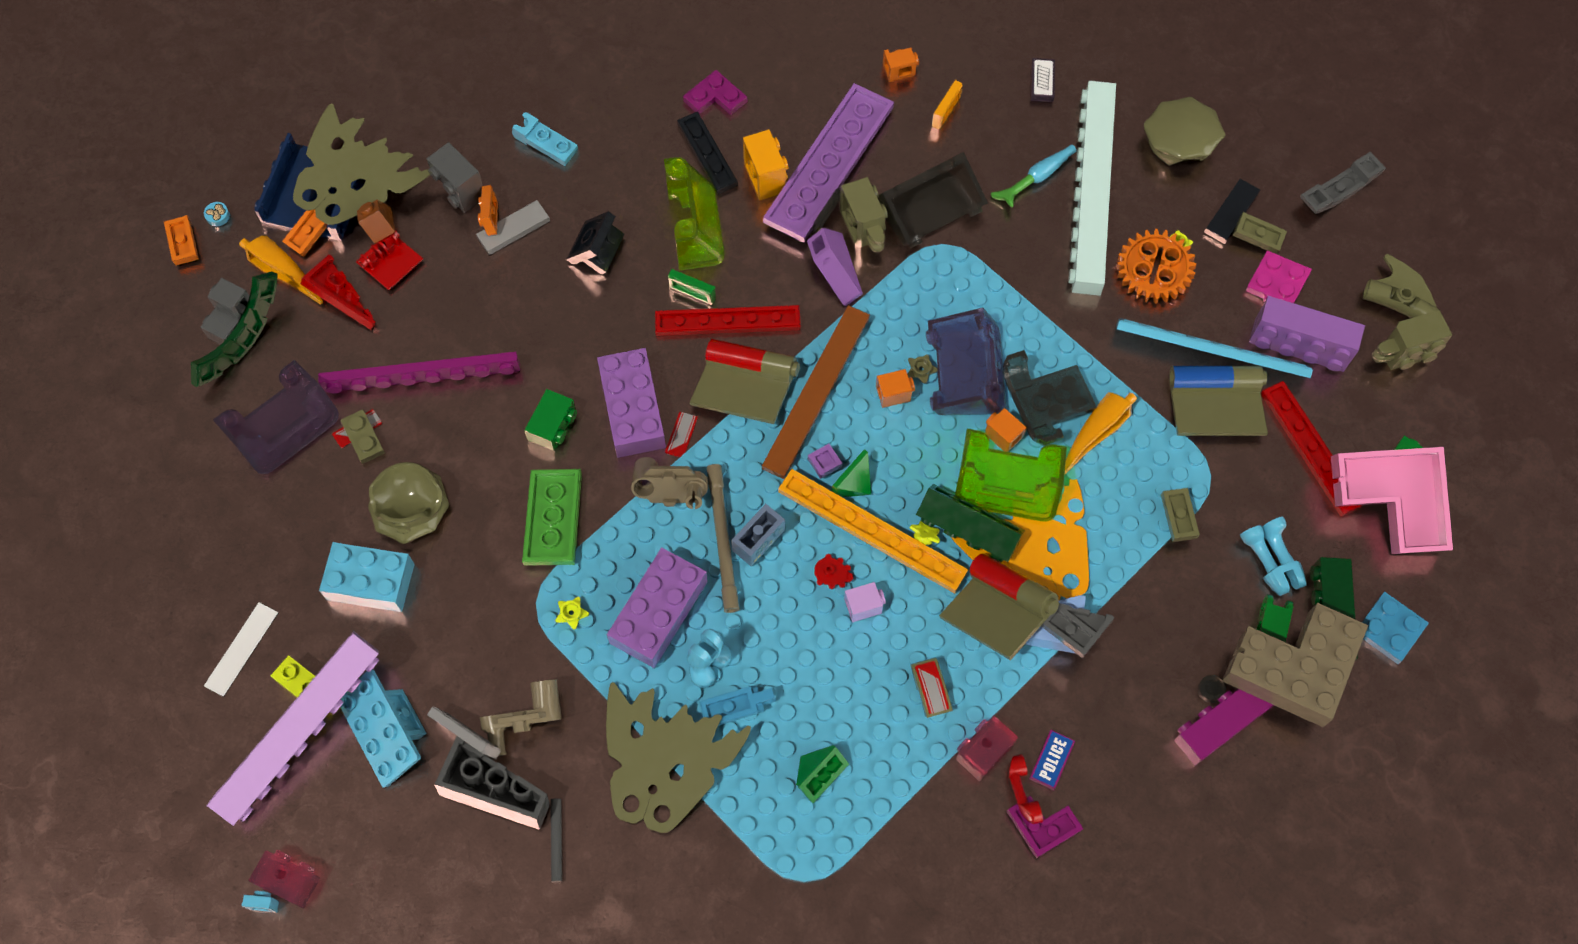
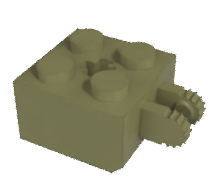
(863, 214)
(1414, 341)

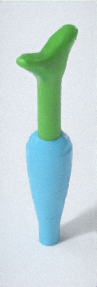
(1036, 174)

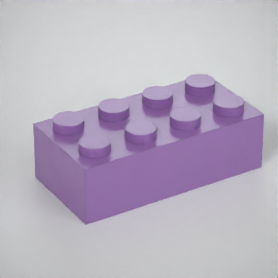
(1306, 334)
(631, 402)
(657, 607)

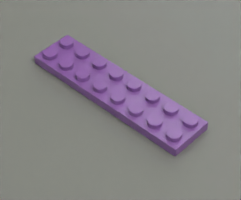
(828, 162)

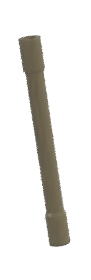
(729, 590)

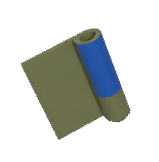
(1218, 400)

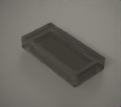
(826, 211)

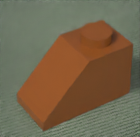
(376, 220)

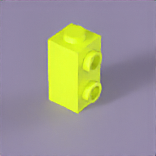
(292, 676)

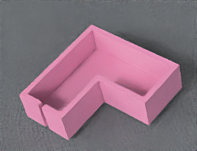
(1411, 485)

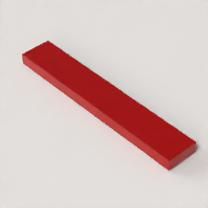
(727, 320)
(1304, 438)

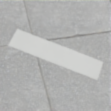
(240, 649)

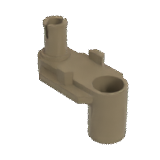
(668, 483)
(545, 708)

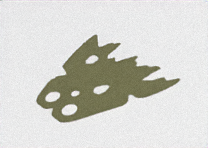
(348, 164)
(657, 751)

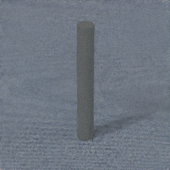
(556, 840)

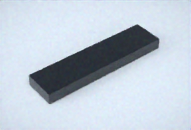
(707, 152)

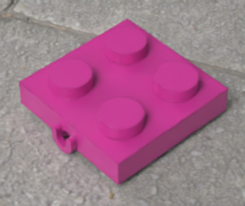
(1278, 278)

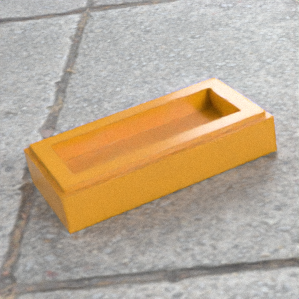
(947, 105)

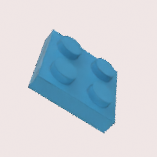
(1392, 627)

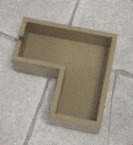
(1302, 677)

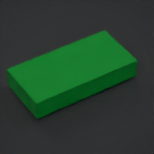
(692, 287)

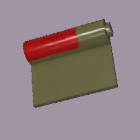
(744, 381)
(1000, 606)

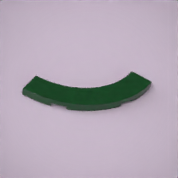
(244, 334)

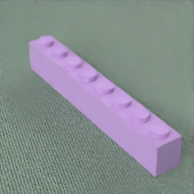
(292, 729)

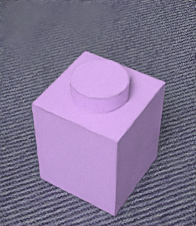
(864, 601)

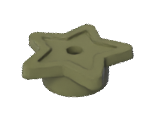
(923, 362)

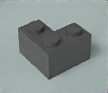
(458, 177)
(229, 306)

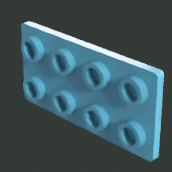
(384, 727)

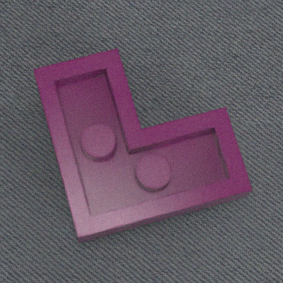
(715, 89)
(1049, 833)

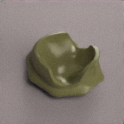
(1183, 130)
(407, 501)

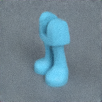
(1275, 578)
(707, 652)

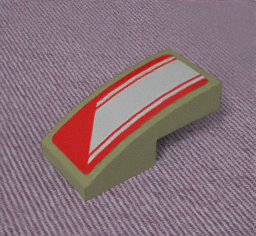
(931, 687)

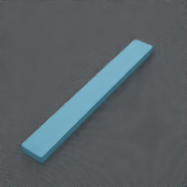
(1214, 348)

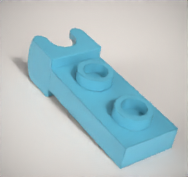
(544, 139)

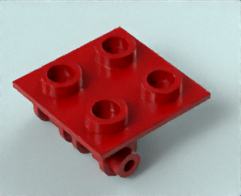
(389, 260)

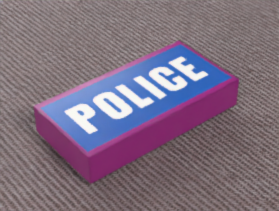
(1052, 760)

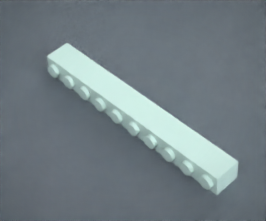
(1093, 189)

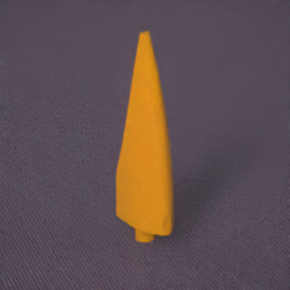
(270, 257)
(1102, 423)

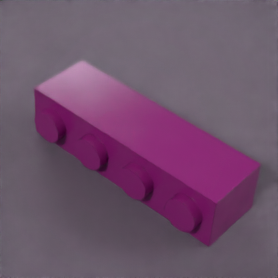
(1219, 724)

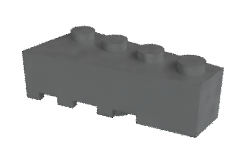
(489, 786)

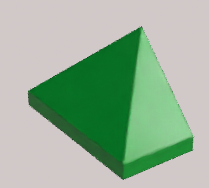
(855, 479)
(819, 770)

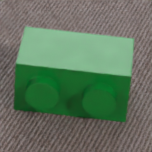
(551, 420)

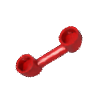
(1032, 810)

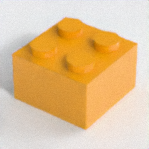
(765, 164)

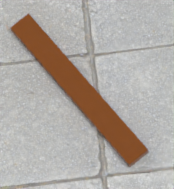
(815, 392)

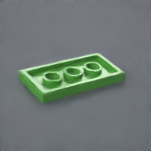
(552, 517)

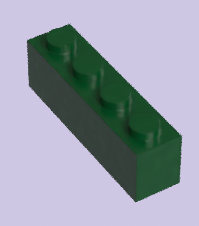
(970, 523)
(1333, 585)

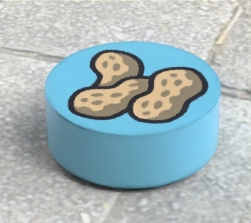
(216, 214)

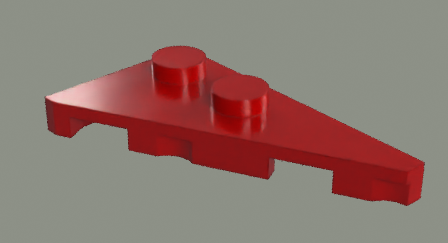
(335, 289)

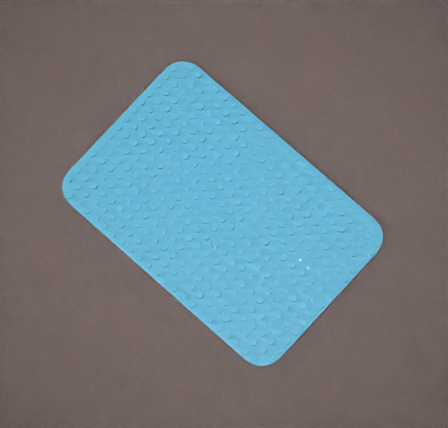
(841, 677)

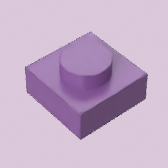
(824, 461)

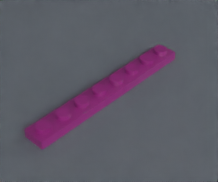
(410, 373)

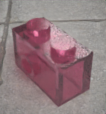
(986, 747)
(285, 878)

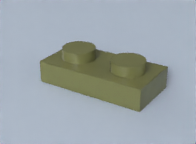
(1259, 233)
(362, 436)
(1180, 514)

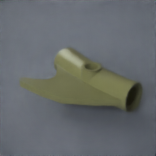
(1402, 291)

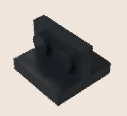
(596, 243)

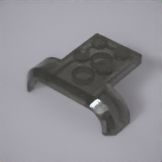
(1046, 398)

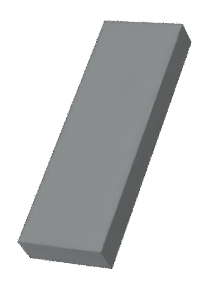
(514, 227)
(464, 732)

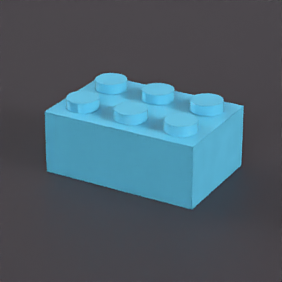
(367, 577)

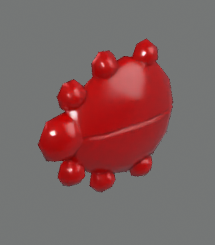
(832, 572)

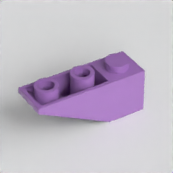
(834, 262)

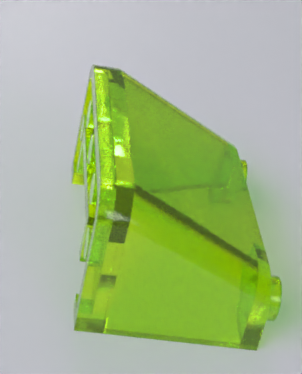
(700, 237)
(1011, 481)

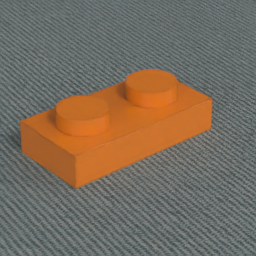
(489, 210)
(305, 233)
(181, 240)

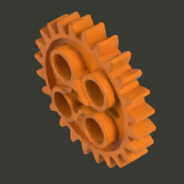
(1134, 260)

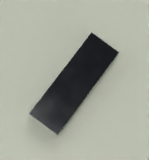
(1229, 213)

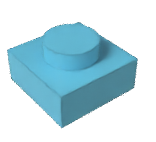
(260, 902)

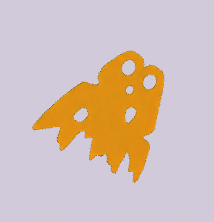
(1032, 553)

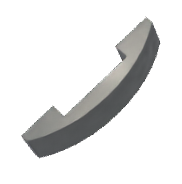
(1343, 185)

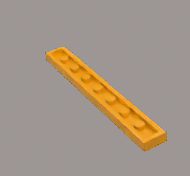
(873, 531)

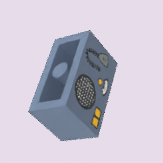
(758, 535)

